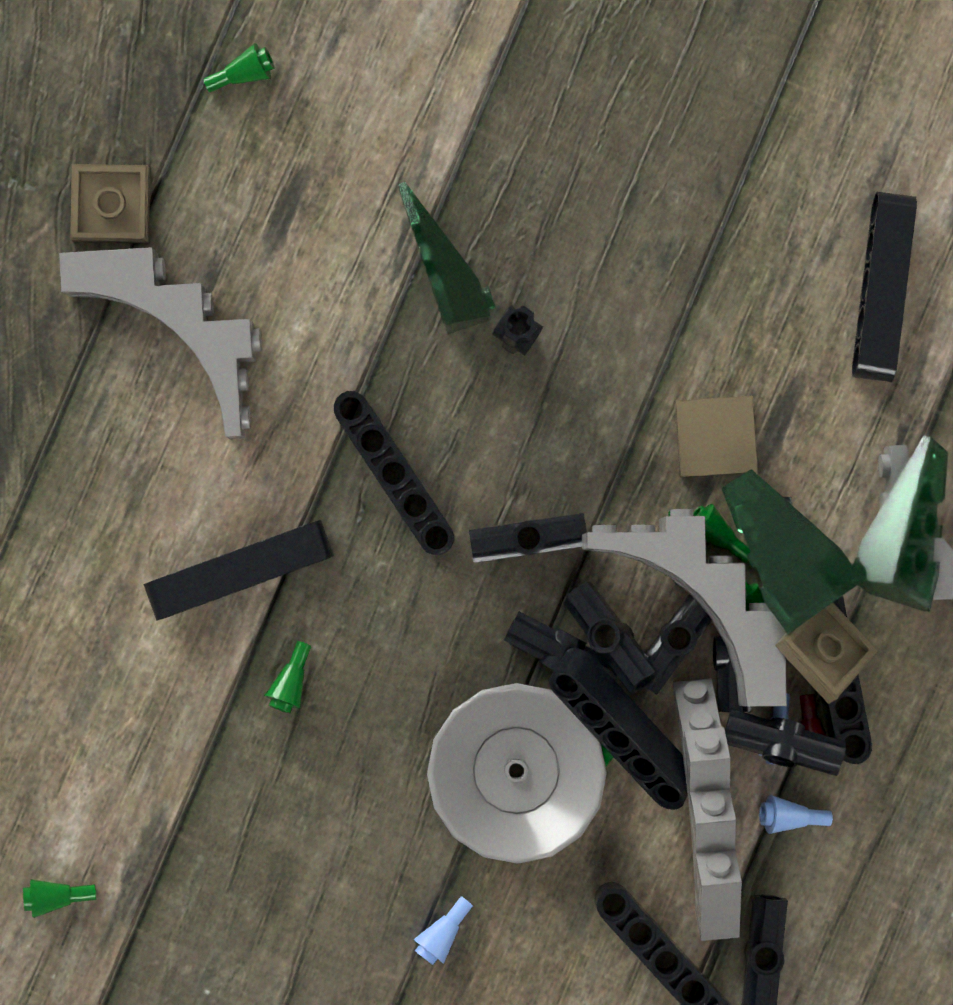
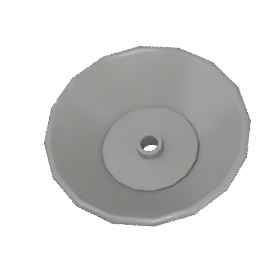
(524, 814)

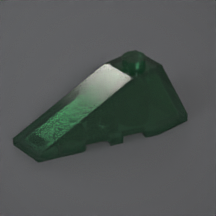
(453, 283)
(900, 543)
(794, 559)

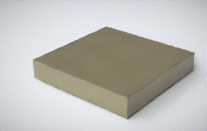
(110, 203)
(716, 436)
(827, 652)

